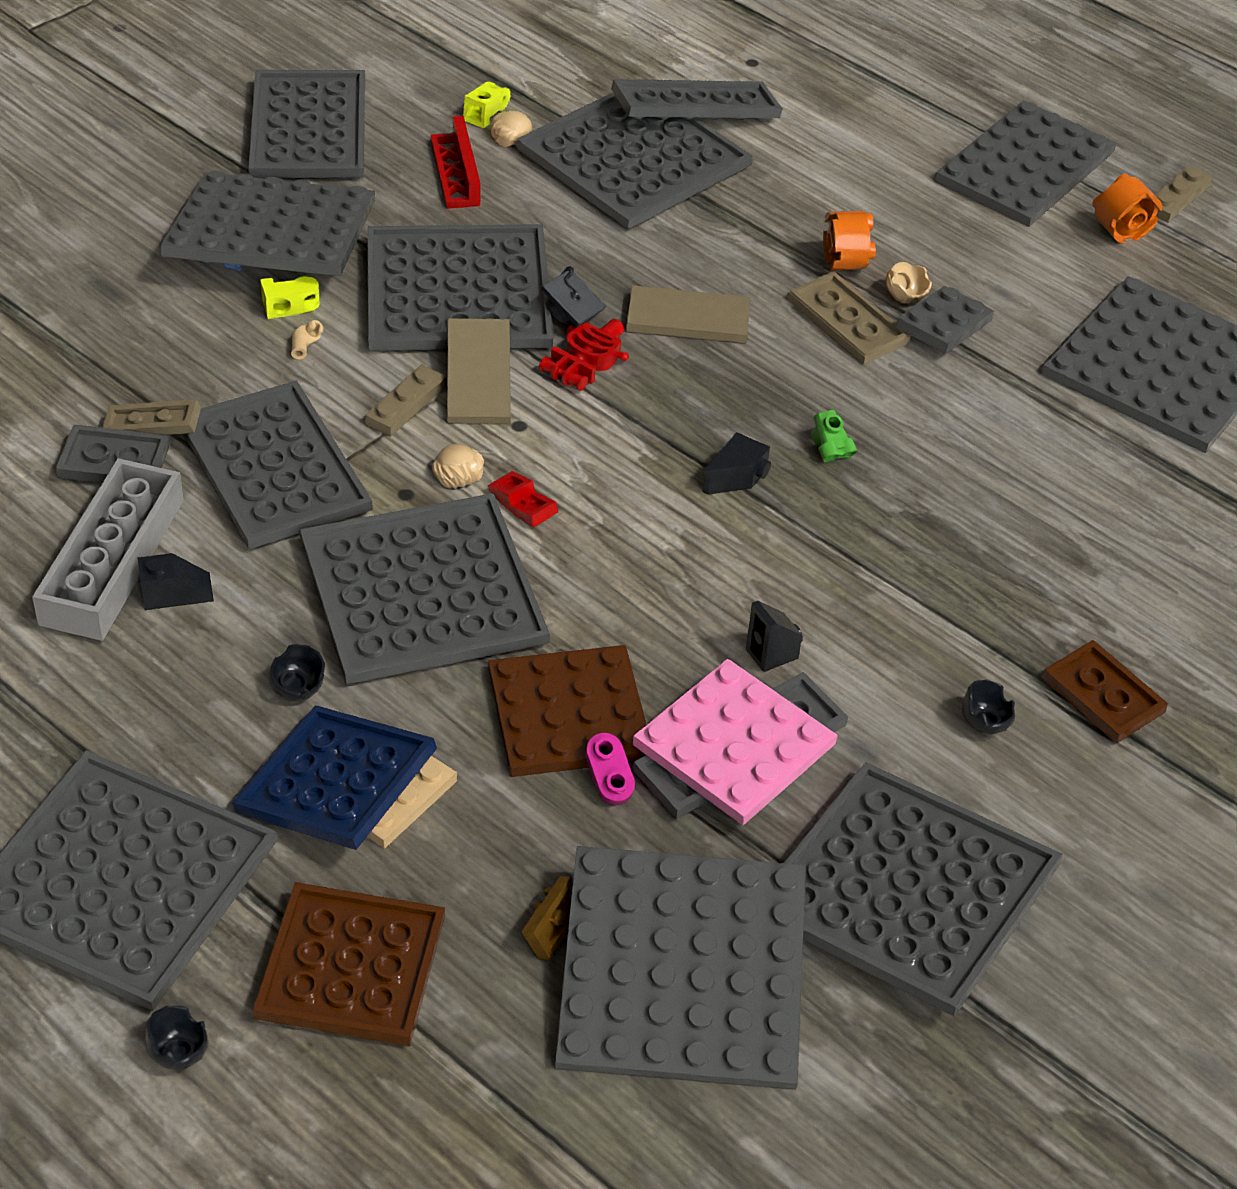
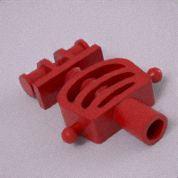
(586, 352)

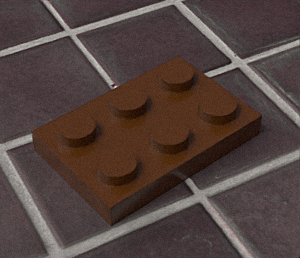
(1104, 691)

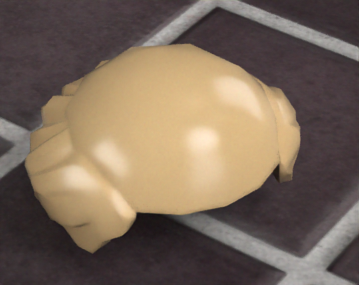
(509, 126)
(908, 282)
(458, 466)

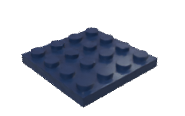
(335, 776)

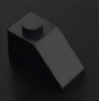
(737, 466)
(172, 582)
(772, 637)

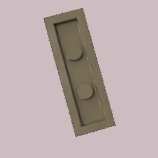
(1182, 192)
(405, 400)
(155, 417)

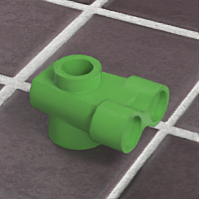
(831, 437)

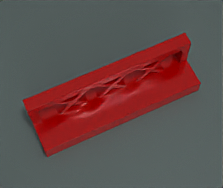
(463, 168)

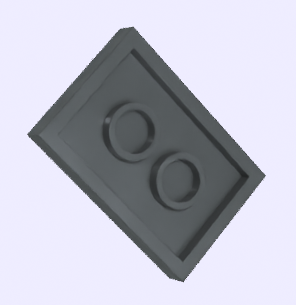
(945, 319)
(94, 450)

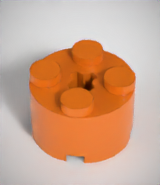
(1127, 209)
(848, 240)

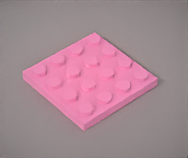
(735, 741)

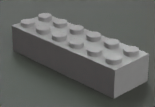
(100, 557)

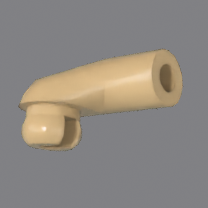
(305, 336)

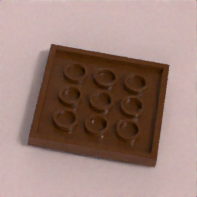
(562, 700)
(350, 964)

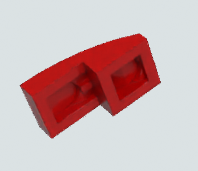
(522, 500)

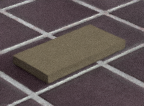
(688, 314)
(848, 317)
(479, 371)

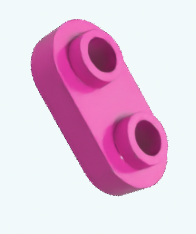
(609, 767)

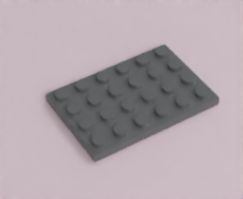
(308, 124)
(1025, 162)
(275, 465)

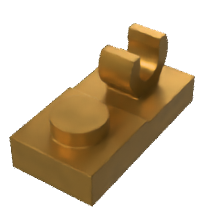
(550, 920)

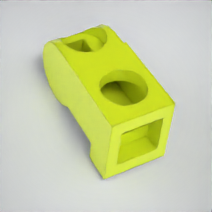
(484, 103)
(289, 297)

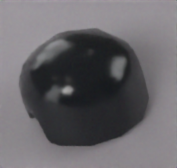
(297, 672)
(987, 708)
(175, 1038)

